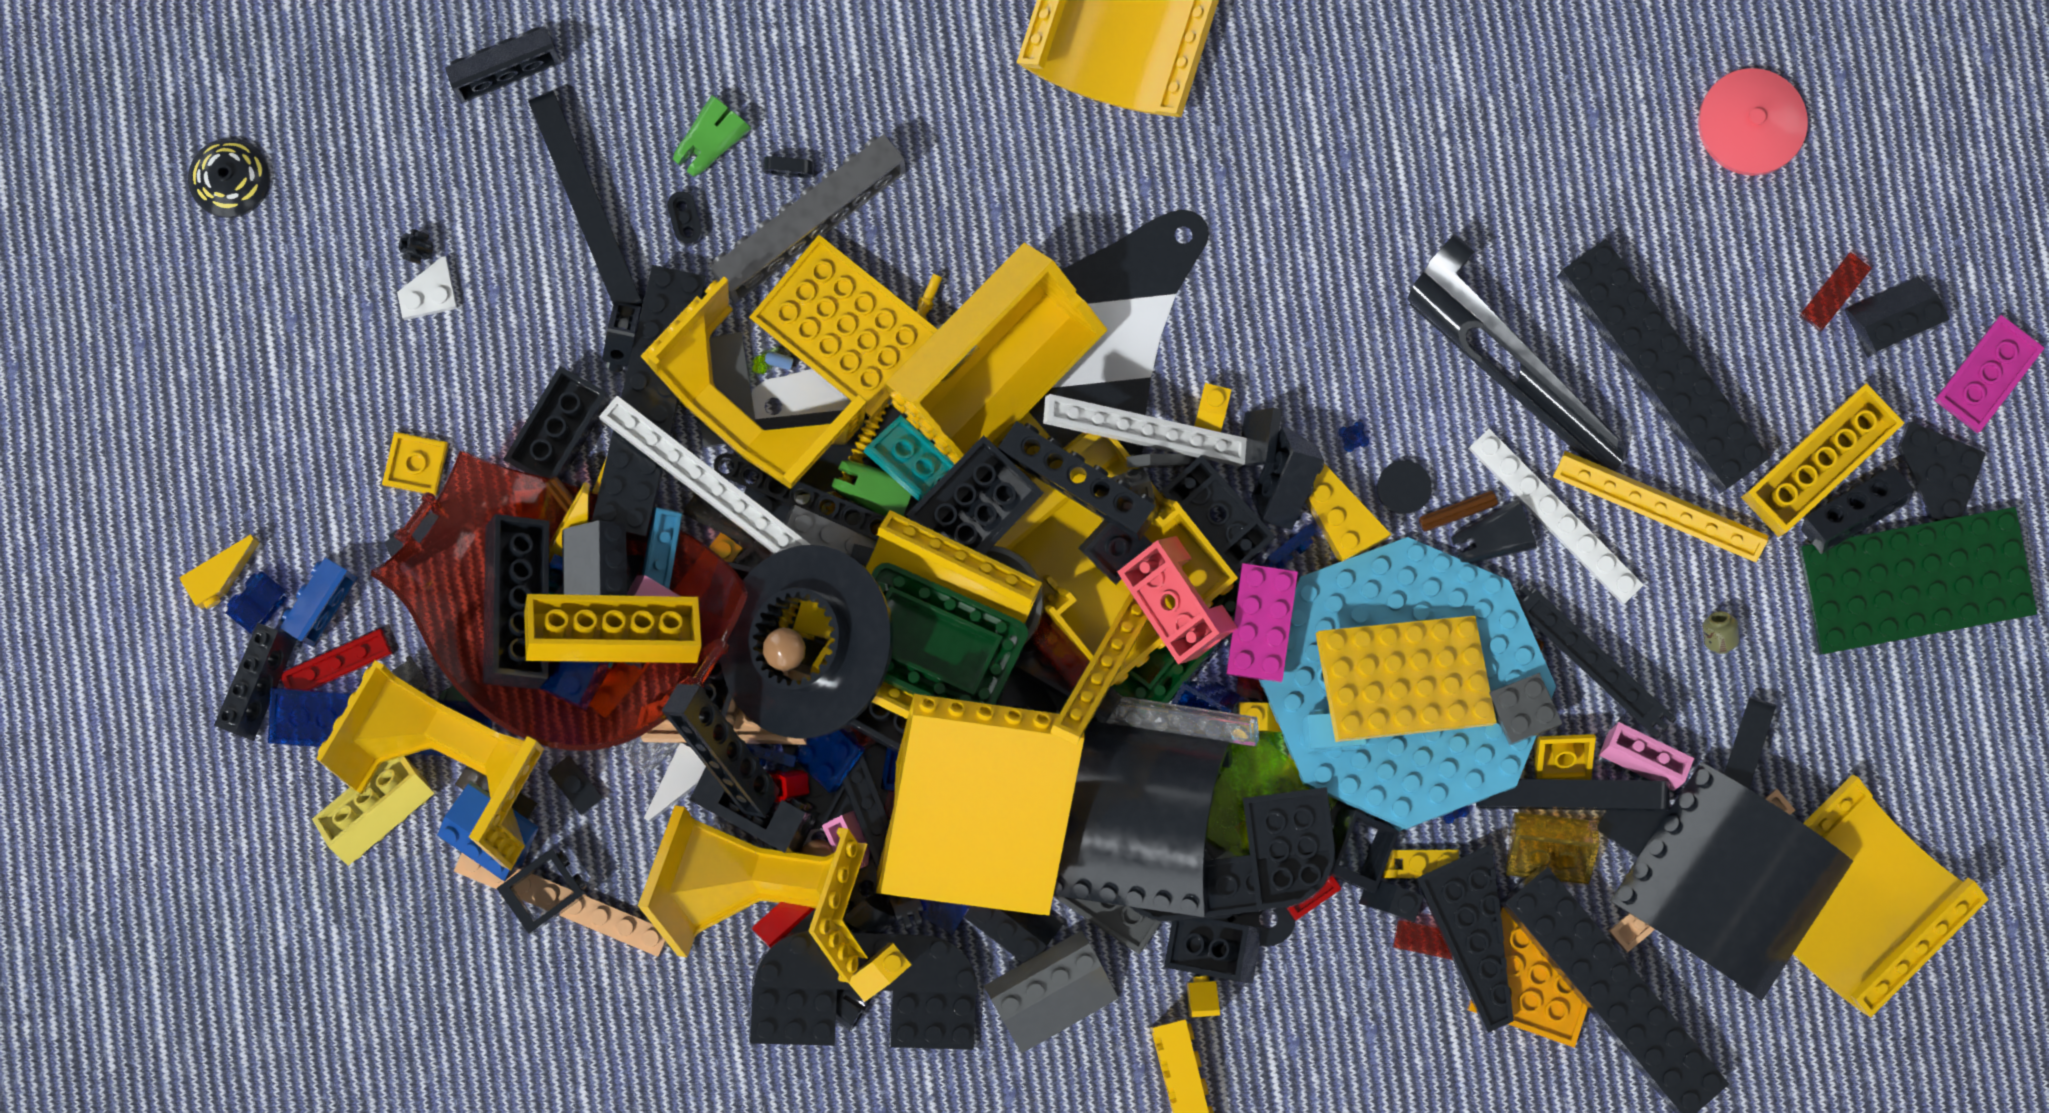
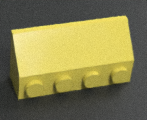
(360, 820)

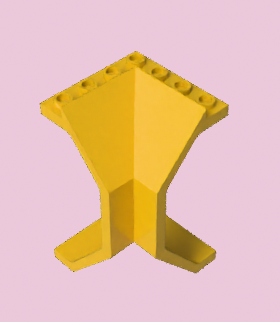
(684, 364)
(396, 720)
(713, 875)

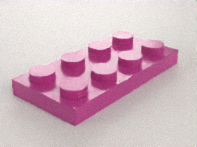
(1989, 374)
(1263, 623)

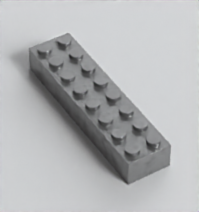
(811, 215)

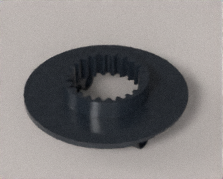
(858, 655)

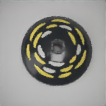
(242, 187)

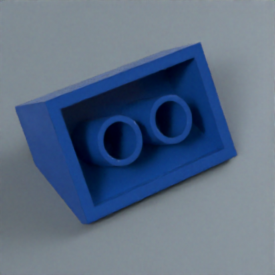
(318, 602)
(461, 821)

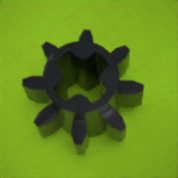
(415, 246)

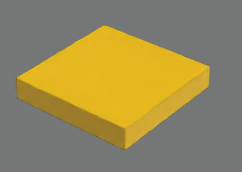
(415, 463)

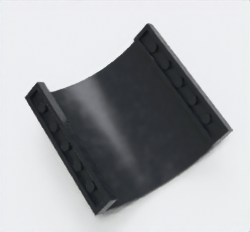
(1141, 819)
(1732, 879)

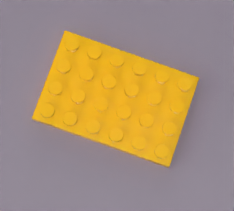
(842, 323)
(1405, 678)

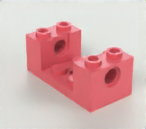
(1190, 625)

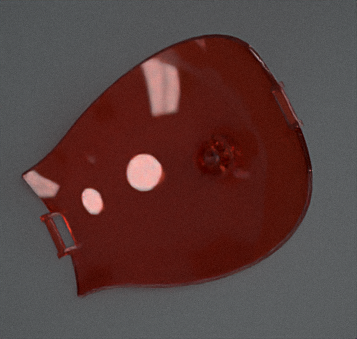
(444, 593)

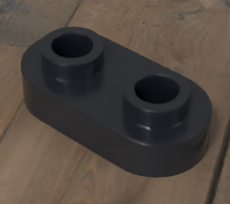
(684, 219)

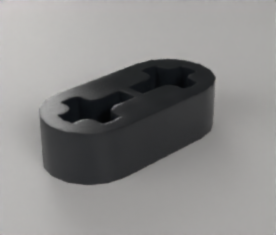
(788, 167)

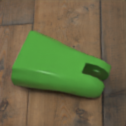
(710, 136)
(872, 489)

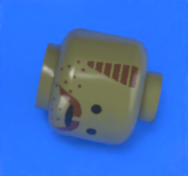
(1721, 632)

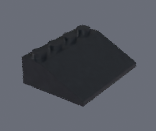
(977, 498)

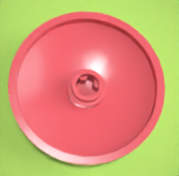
(1752, 121)

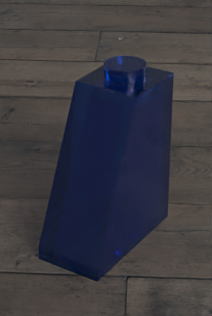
(1206, 696)

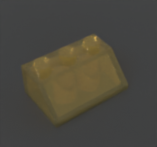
(1557, 842)

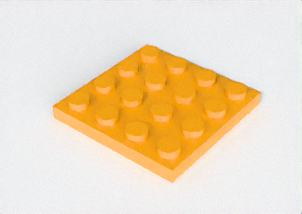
(1538, 993)

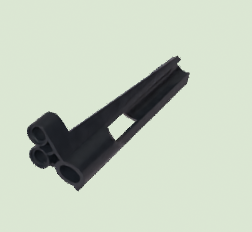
(1455, 309)

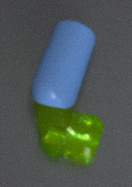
(771, 359)

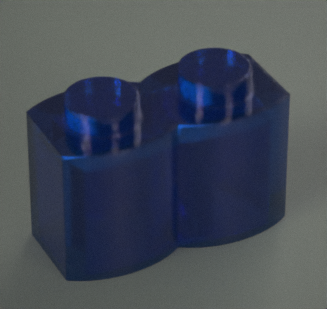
(257, 602)

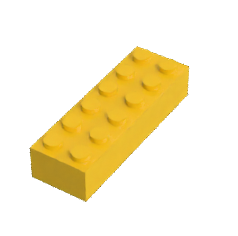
(1822, 460)
(612, 628)

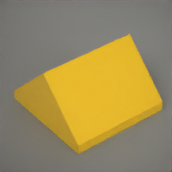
(1564, 757)

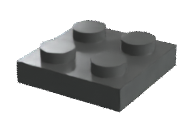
(1524, 709)

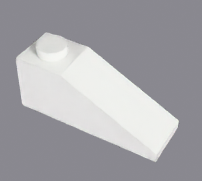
(677, 782)

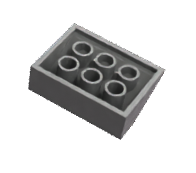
(1051, 991)

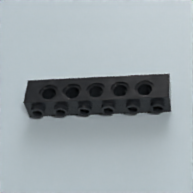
(1133, 522)
(721, 749)

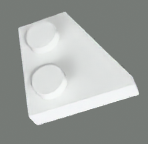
(428, 292)

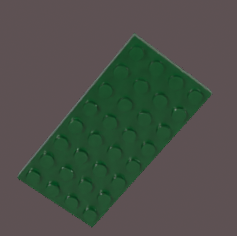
(1918, 581)

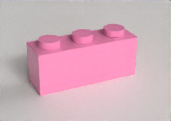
(1646, 756)

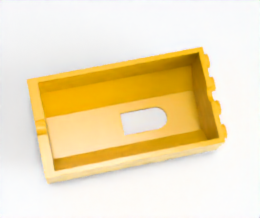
(1026, 338)

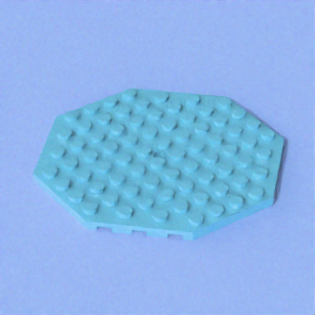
(1420, 773)

